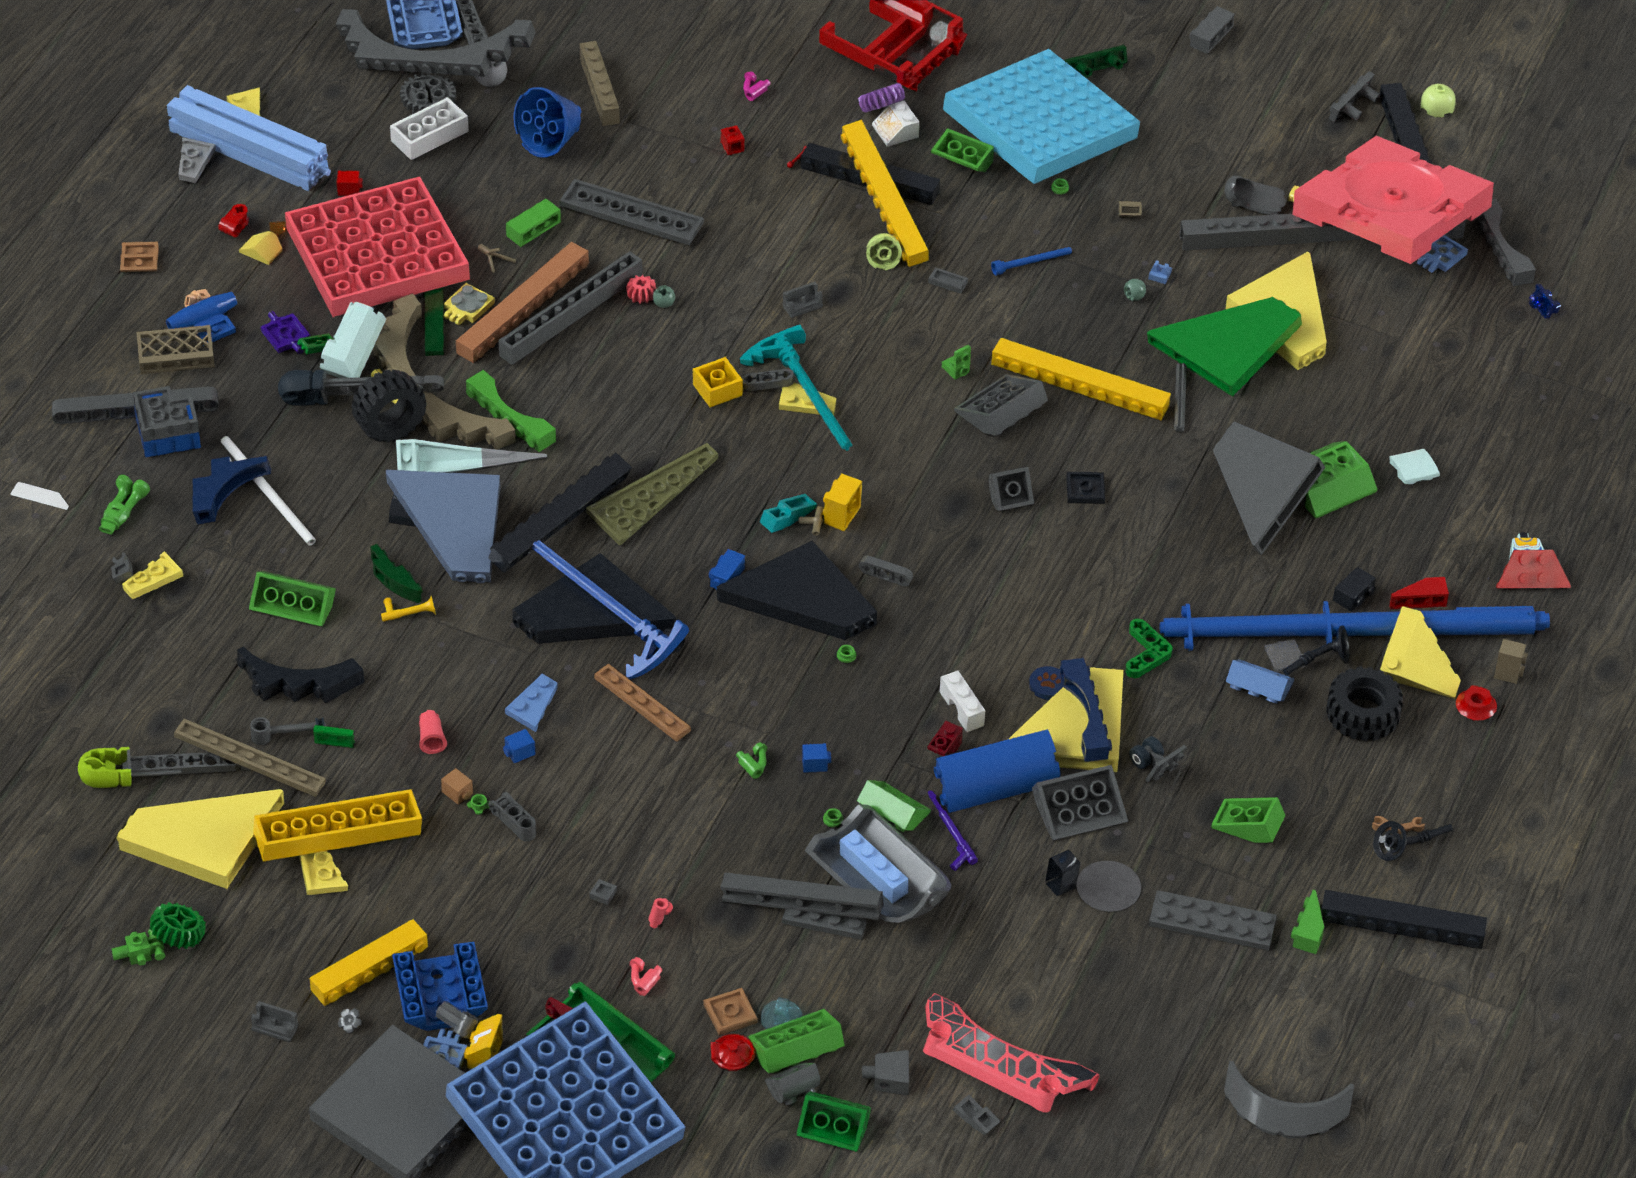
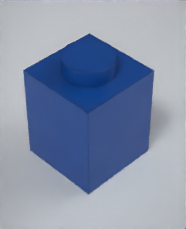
(519, 746)
(815, 757)

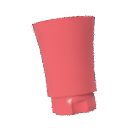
(431, 733)

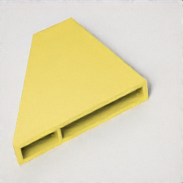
(1297, 288)
(1067, 720)
(200, 836)

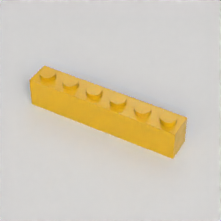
(367, 962)

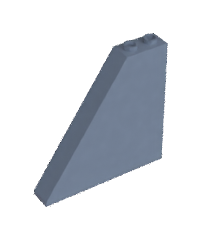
(454, 517)

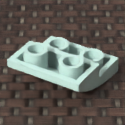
(1414, 466)

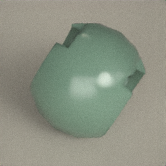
(1134, 289)
(663, 296)

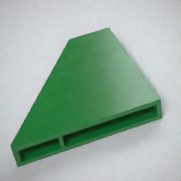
(1229, 343)

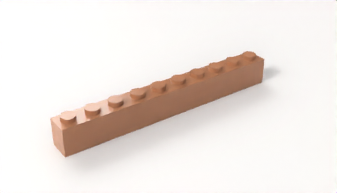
(522, 302)

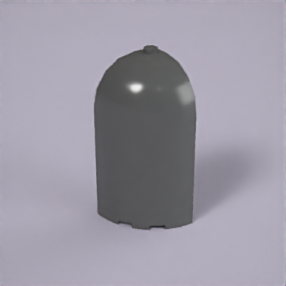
(925, 880)

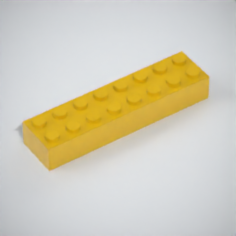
(337, 825)

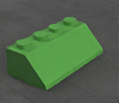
(291, 598)
(797, 1041)

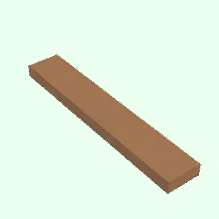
(642, 702)

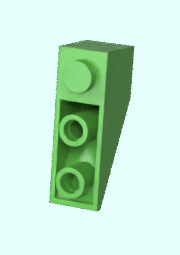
(1310, 928)

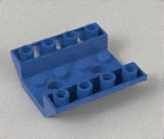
(422, 994)

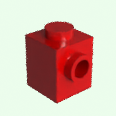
(732, 140)
(348, 183)

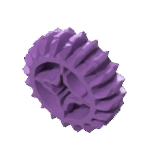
(881, 97)

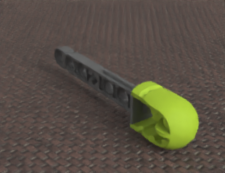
(99, 769)

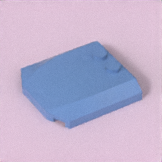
(424, 22)

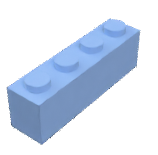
(873, 866)

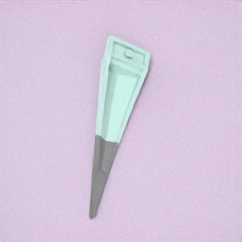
(448, 458)

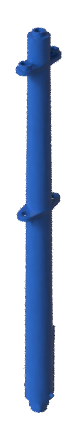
(1462, 621)

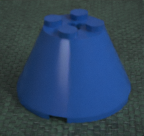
(545, 121)

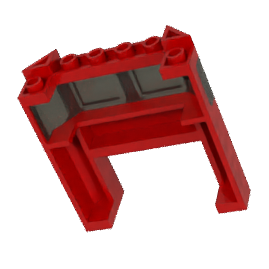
(911, 47)

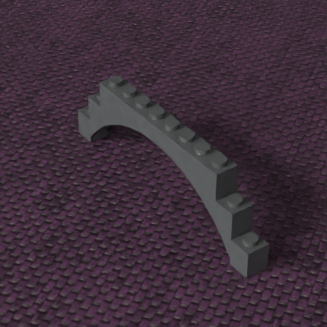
(466, 60)

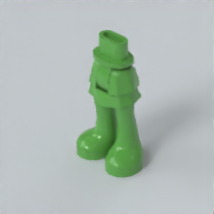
(116, 512)

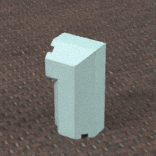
(352, 342)

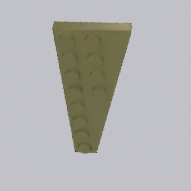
(637, 503)

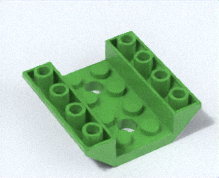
(1339, 482)

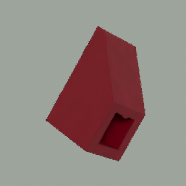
(946, 739)

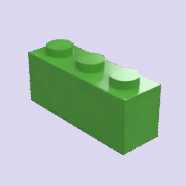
(533, 222)

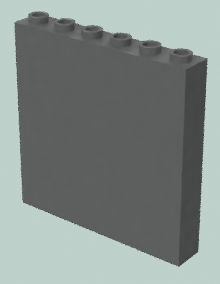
(393, 1105)

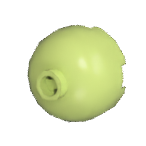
(1438, 100)
(883, 251)

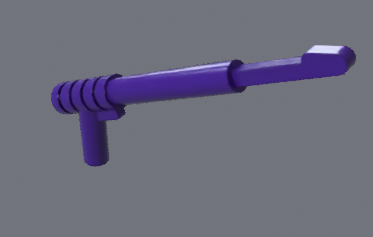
(963, 848)

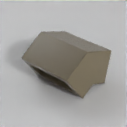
(1129, 209)

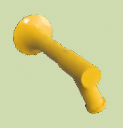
(391, 614)

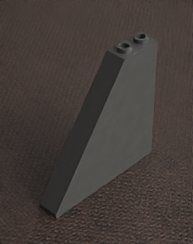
(1264, 479)

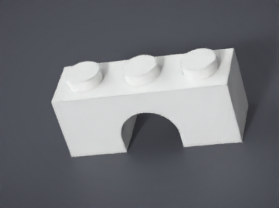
(956, 690)

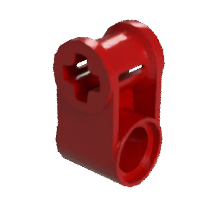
(234, 220)

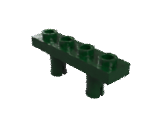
(1099, 60)

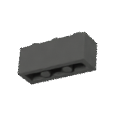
(1211, 29)

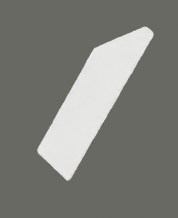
(39, 495)

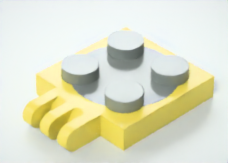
(467, 304)

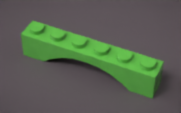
(534, 431)

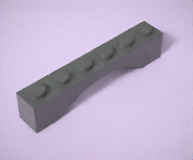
(1516, 265)

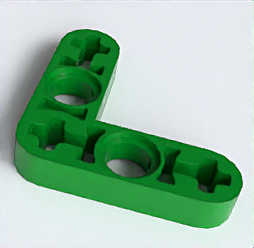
(1153, 649)

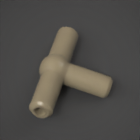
(815, 521)

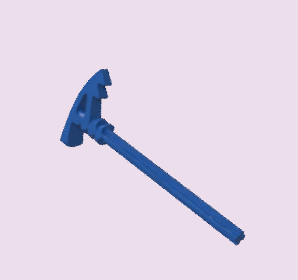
(643, 628)

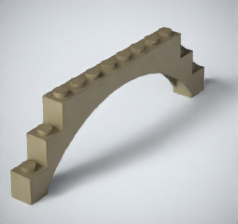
(440, 418)

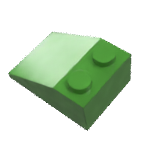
(1250, 818)

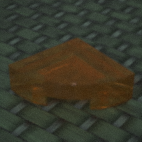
(278, 227)

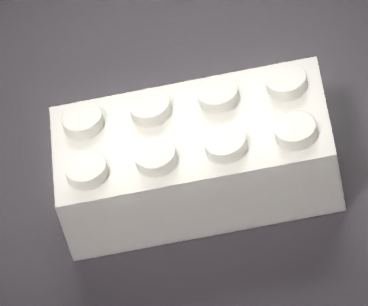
(429, 128)

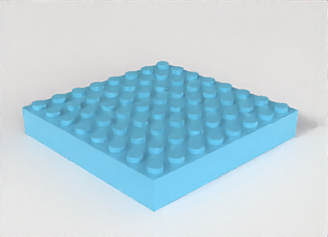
(1041, 115)

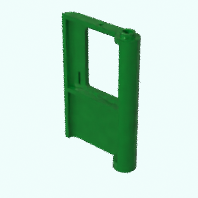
(644, 1049)

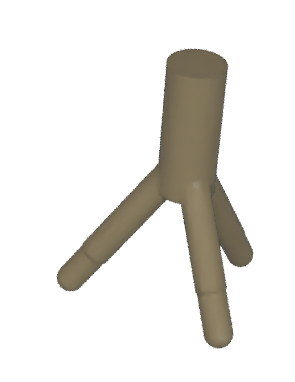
(492, 252)

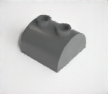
(1011, 488)
(793, 1082)

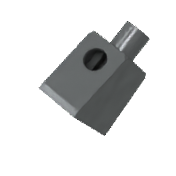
(890, 1072)

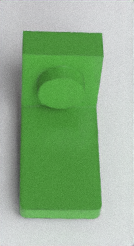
(959, 363)

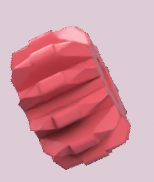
(640, 289)

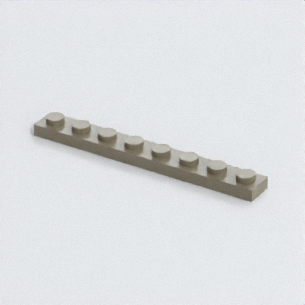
(250, 757)

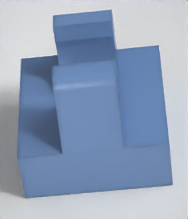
(1160, 273)

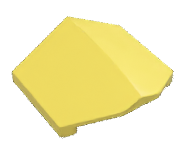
(262, 247)

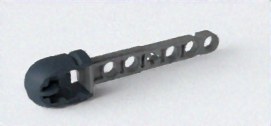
(307, 388)

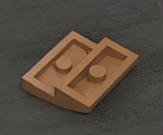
(139, 256)

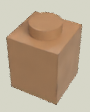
(457, 786)

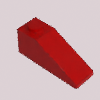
(1422, 594)

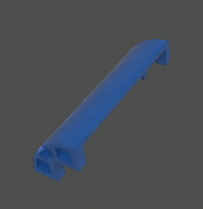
(996, 770)

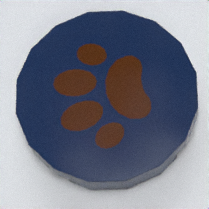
(1045, 682)

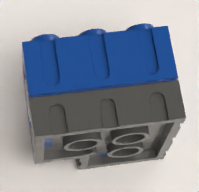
(165, 422)

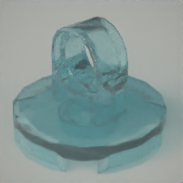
(779, 1012)

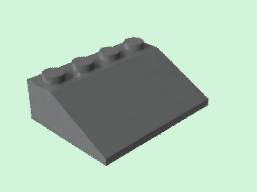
(1002, 403)
(1080, 802)

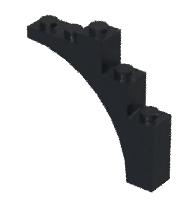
(298, 683)

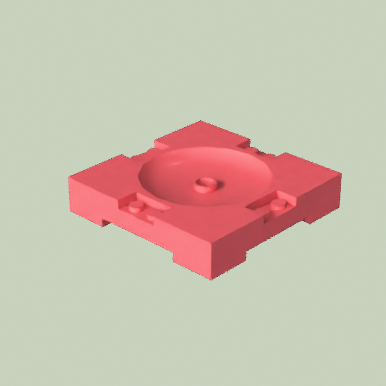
(1393, 198)

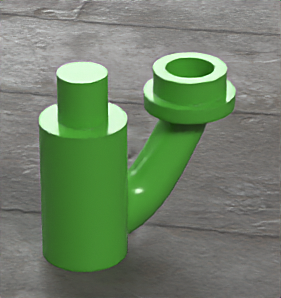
(753, 768)

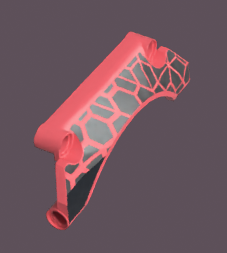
(998, 1063)

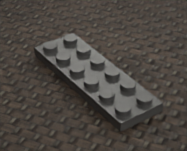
(1212, 920)

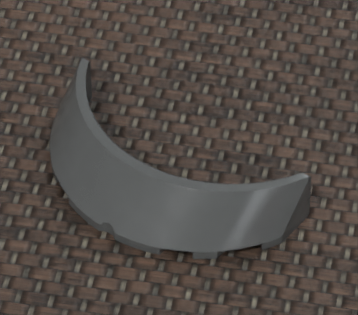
(1284, 1117)

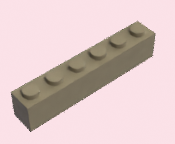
(599, 83)

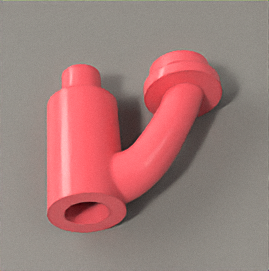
(659, 909)
(650, 978)

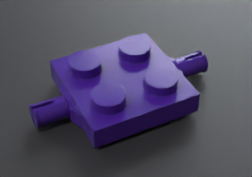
(284, 332)

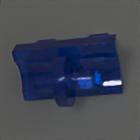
(1543, 301)

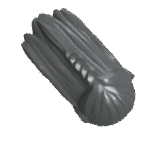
(1254, 195)

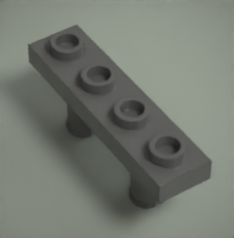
(1344, 105)

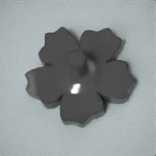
(349, 1020)

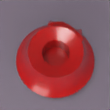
(1476, 703)
(732, 1052)

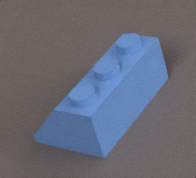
(1259, 681)

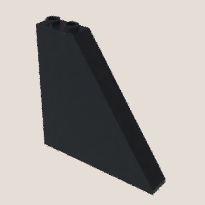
(803, 591)
(571, 614)

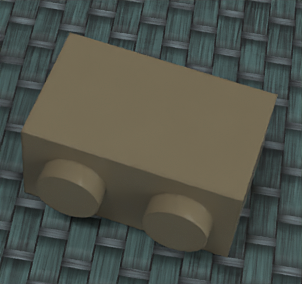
(1510, 661)

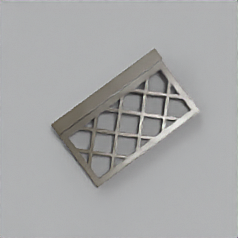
(175, 361)

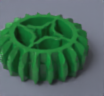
(177, 925)

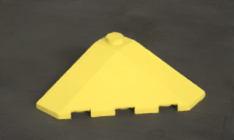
(1416, 657)

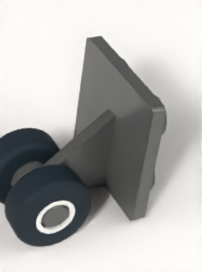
(1153, 752)

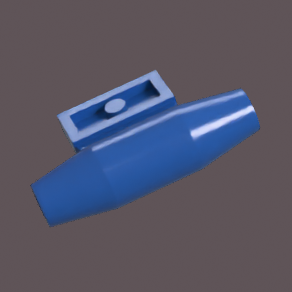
(207, 312)

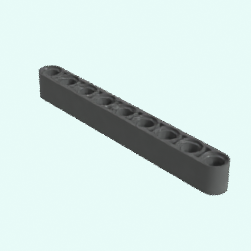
(122, 405)

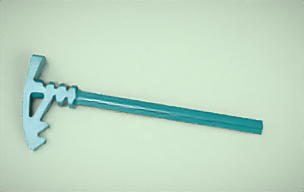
(781, 347)

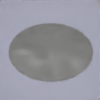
(1108, 886)

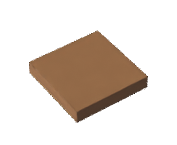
(730, 1011)

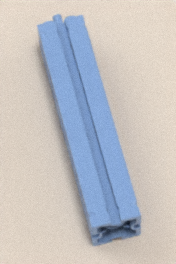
(248, 138)

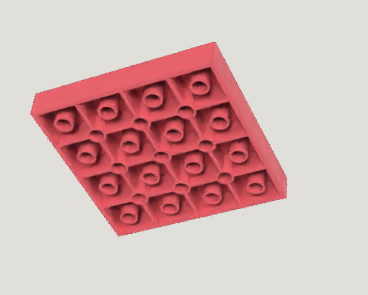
(377, 245)

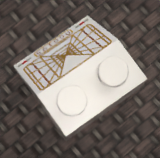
(896, 124)

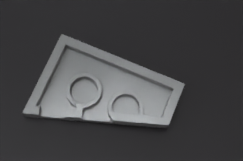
(194, 158)

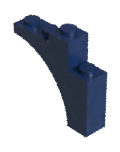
(225, 477)

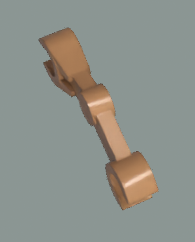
(1407, 826)

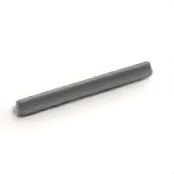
(1180, 395)

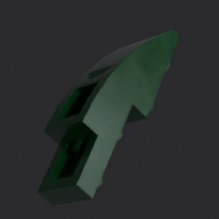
(394, 578)

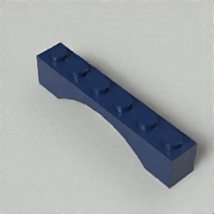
(1076, 679)

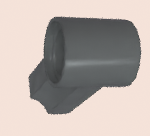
(461, 1021)

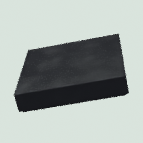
(1085, 487)

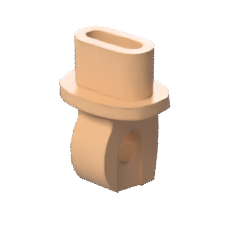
(196, 296)

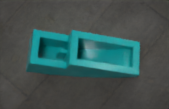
(787, 512)

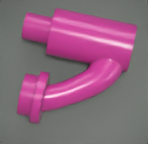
(756, 90)

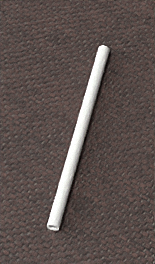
(272, 495)

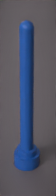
(999, 267)

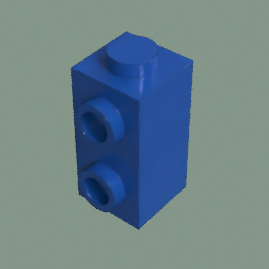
(728, 567)

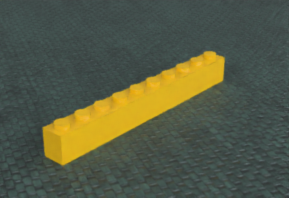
(884, 192)
(1081, 379)

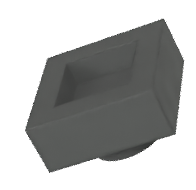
(603, 892)

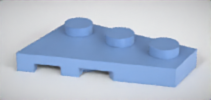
(532, 702)

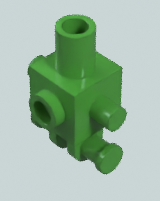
(139, 948)

